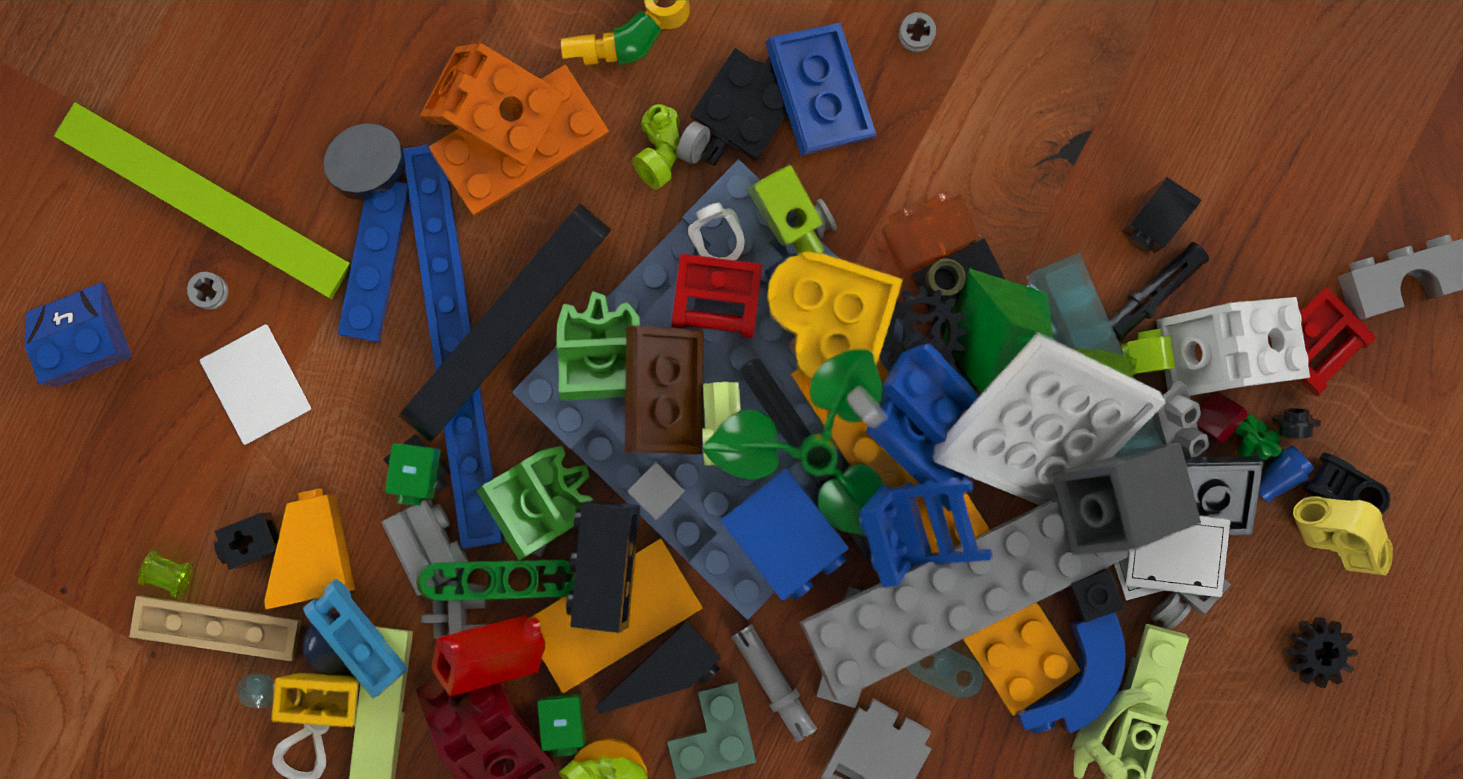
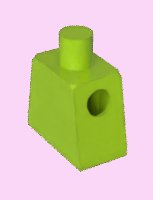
(775, 198)

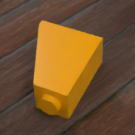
(309, 551)

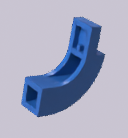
(1093, 688)

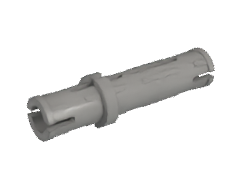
(773, 682)

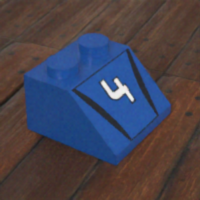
(74, 337)

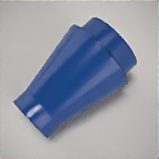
(1284, 473)

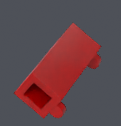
(488, 655)

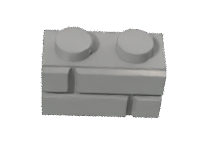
(421, 539)

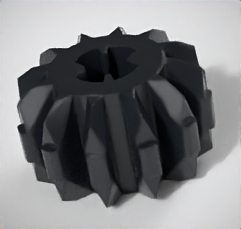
(1326, 666)

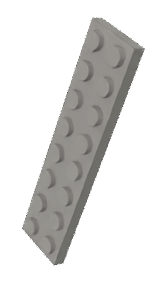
(946, 602)

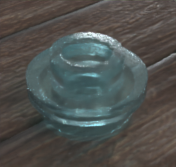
(256, 690)

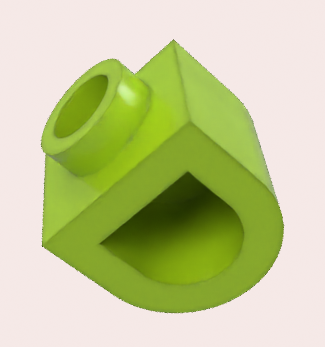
(1152, 352)

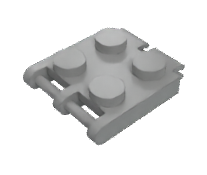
(878, 749)

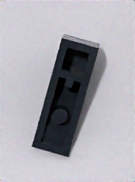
(669, 668)

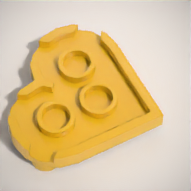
(831, 307)

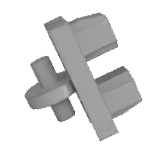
(1178, 421)
(456, 612)

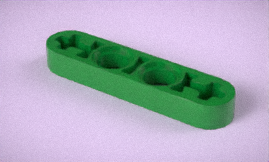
(498, 580)

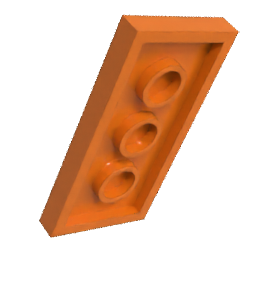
(487, 176)

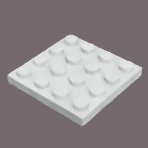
(1044, 418)

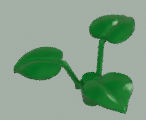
(747, 444)

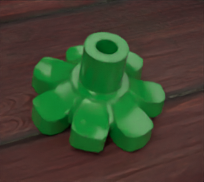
(1257, 439)

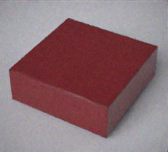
(1220, 417)

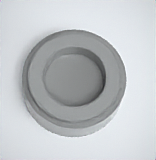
(693, 143)
(866, 407)

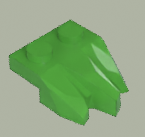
(593, 349)
(535, 500)

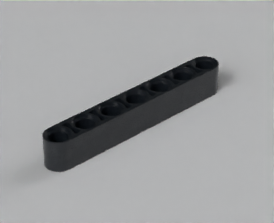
(504, 323)

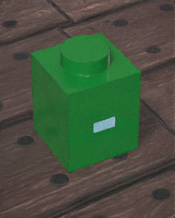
(412, 473)
(562, 723)

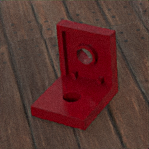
(482, 733)

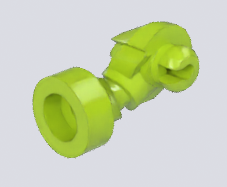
(661, 127)
(604, 769)

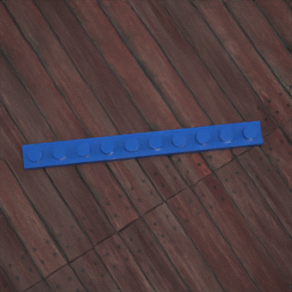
(448, 325)

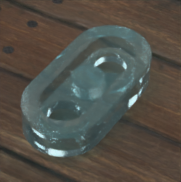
(943, 673)

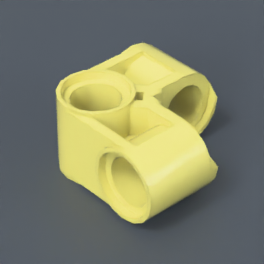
(1348, 528)

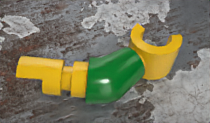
(630, 41)

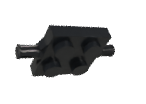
(741, 107)

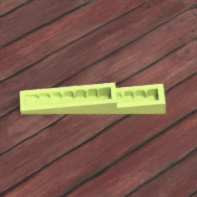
(381, 719)

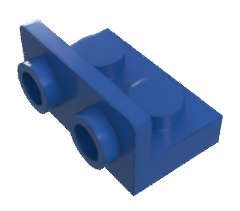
(929, 391)

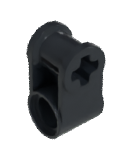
(1343, 482)

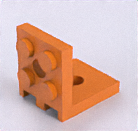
(471, 98)

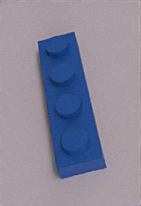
(374, 264)

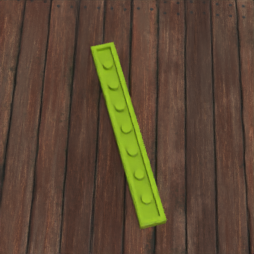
(203, 200)

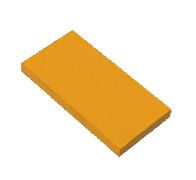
(658, 603)

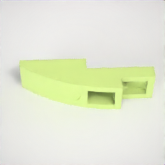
(1142, 727)

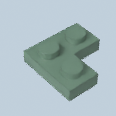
(723, 744)

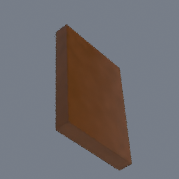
(663, 390)

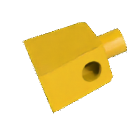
(319, 700)

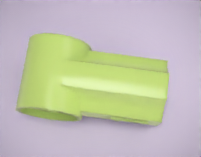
(720, 402)

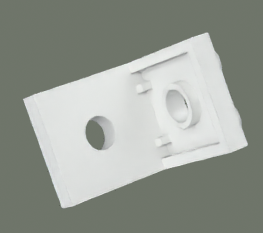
(1237, 345)

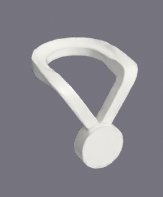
(712, 212)
(320, 763)

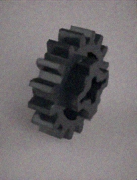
(908, 317)

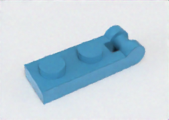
(355, 639)

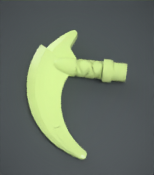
(1089, 739)

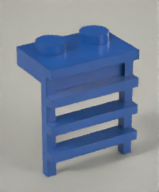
(898, 531)

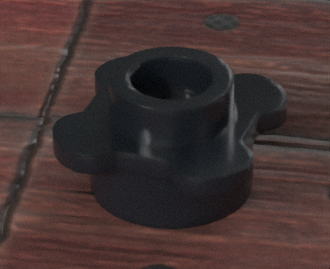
(1296, 423)

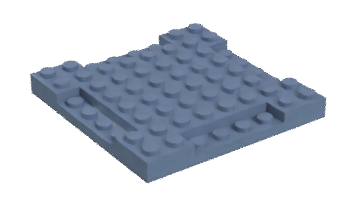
(597, 426)

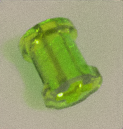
(165, 574)

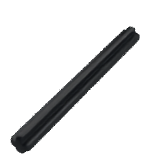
(787, 423)

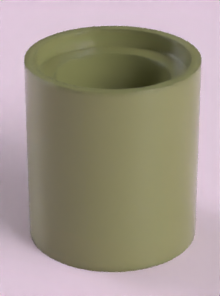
(952, 266)

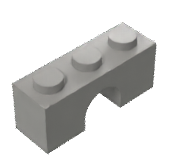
(1376, 287)

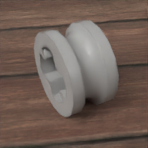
(909, 23)
(826, 217)
(196, 295)
(1170, 611)

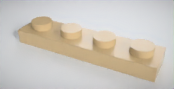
(215, 628)

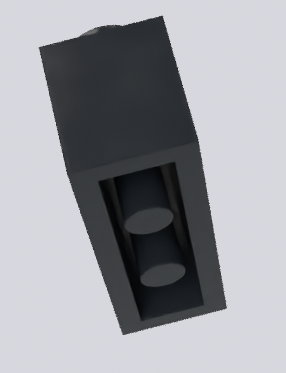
(603, 566)

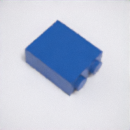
(785, 536)

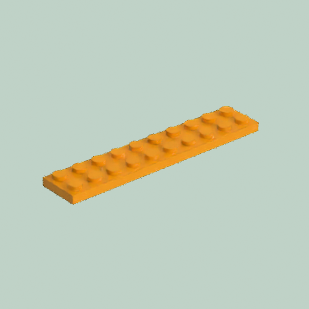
(1017, 653)

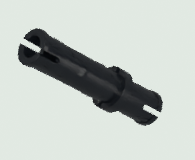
(1190, 260)

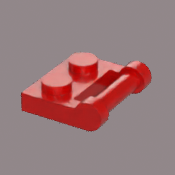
(721, 282)
(1320, 322)

